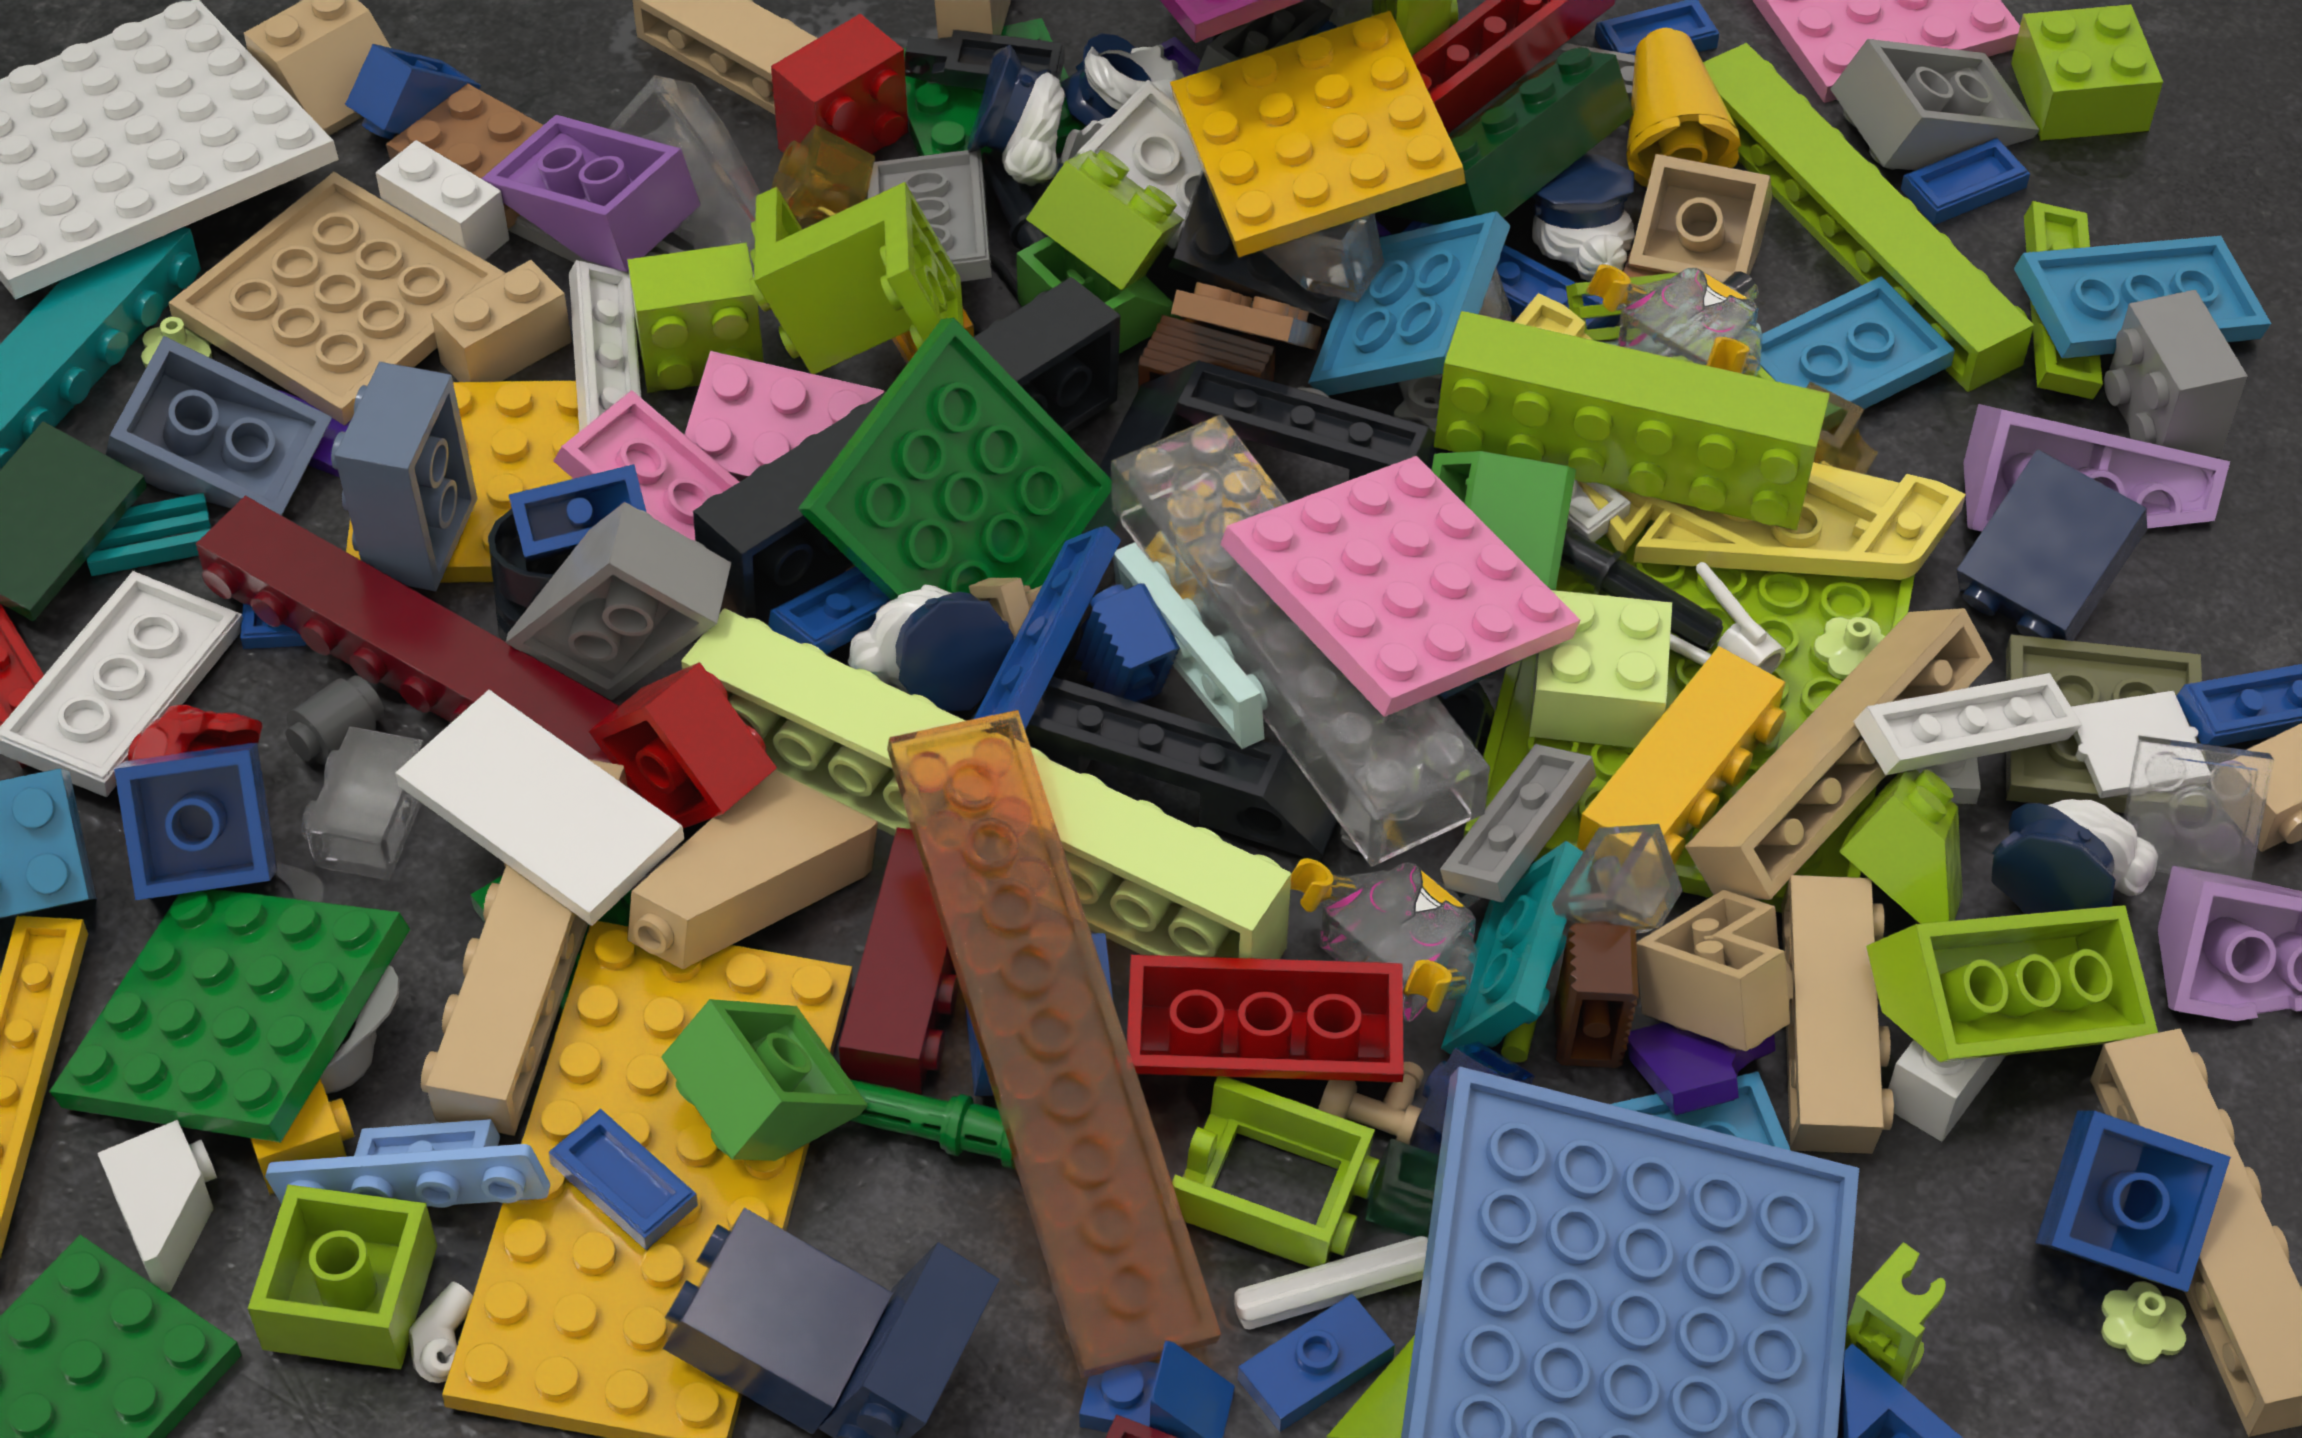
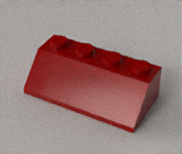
(1266, 1018)

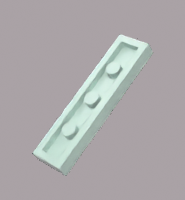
(1202, 659)

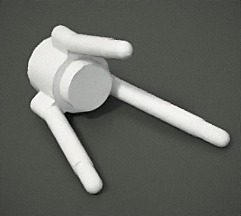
(1743, 638)

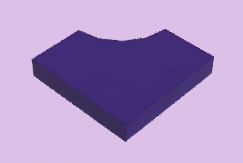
(1688, 1067)

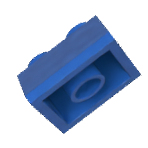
(2133, 1199)

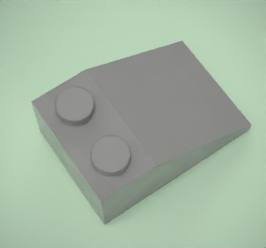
(1927, 103)
(623, 602)

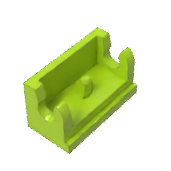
(1890, 1320)

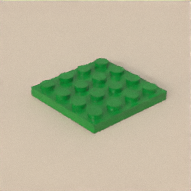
(955, 477)
(231, 1012)

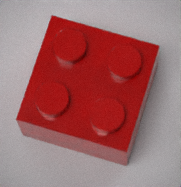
(845, 84)
(684, 746)

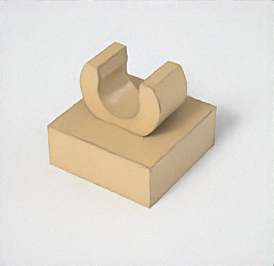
(1007, 598)

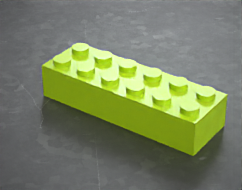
(1631, 419)

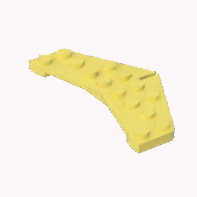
(1845, 527)

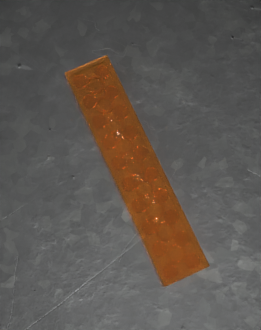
(1052, 1044)

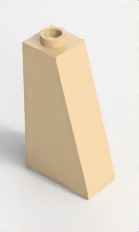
(750, 870)

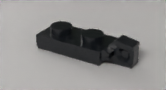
(967, 57)

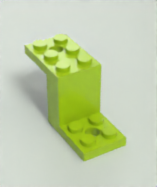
(851, 276)

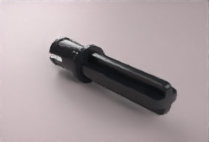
(1013, 200)
(1615, 576)

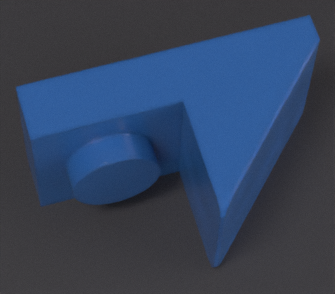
(1172, 1396)
(1880, 1406)

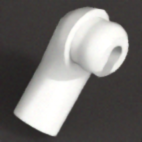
(433, 1333)

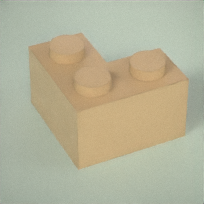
(1717, 972)

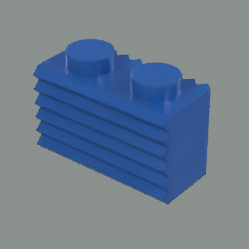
(1126, 644)

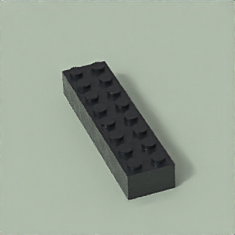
(1054, 347)

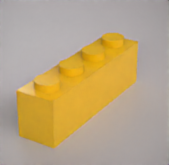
(1692, 752)

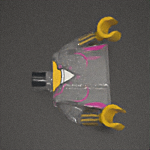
(1687, 316)
(1396, 920)

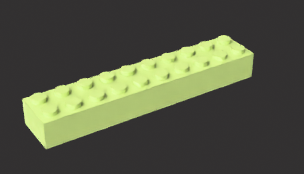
(1133, 866)

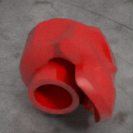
(192, 729)

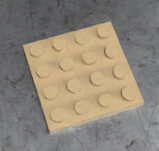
(331, 294)

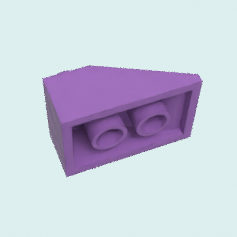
(597, 189)

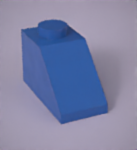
(401, 88)
(560, 514)

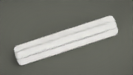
(1330, 1283)

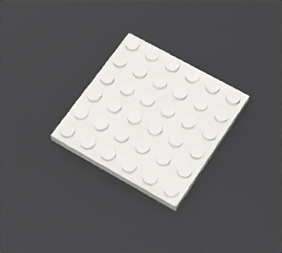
(139, 142)

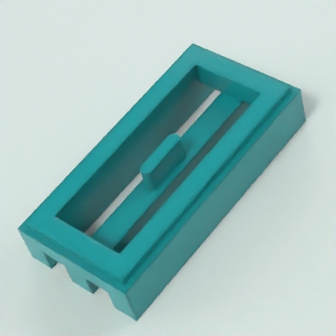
(147, 526)

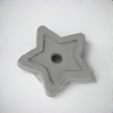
(1415, 394)

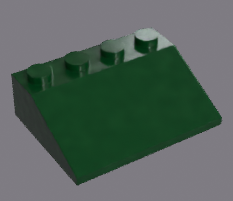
(1528, 137)

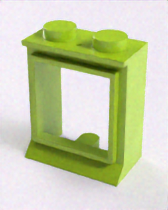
(1290, 1127)

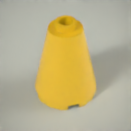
(1676, 107)

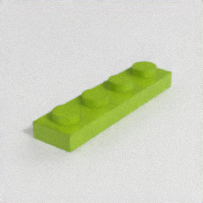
(2058, 229)

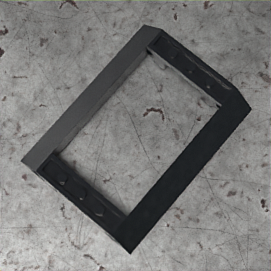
(1250, 789)

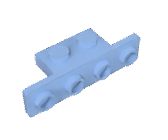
(425, 1165)

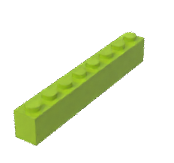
(1866, 219)

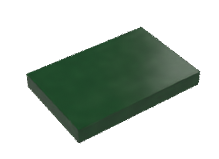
(54, 513)

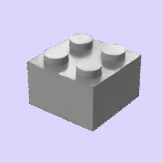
(2175, 375)

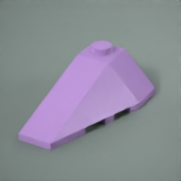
(2167, 481)
(2230, 945)

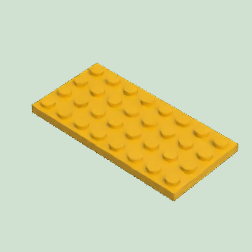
(567, 1300)

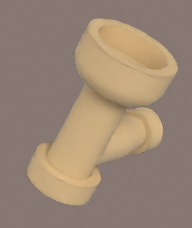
(1392, 1115)

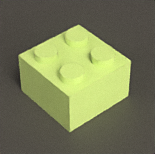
(1608, 677)

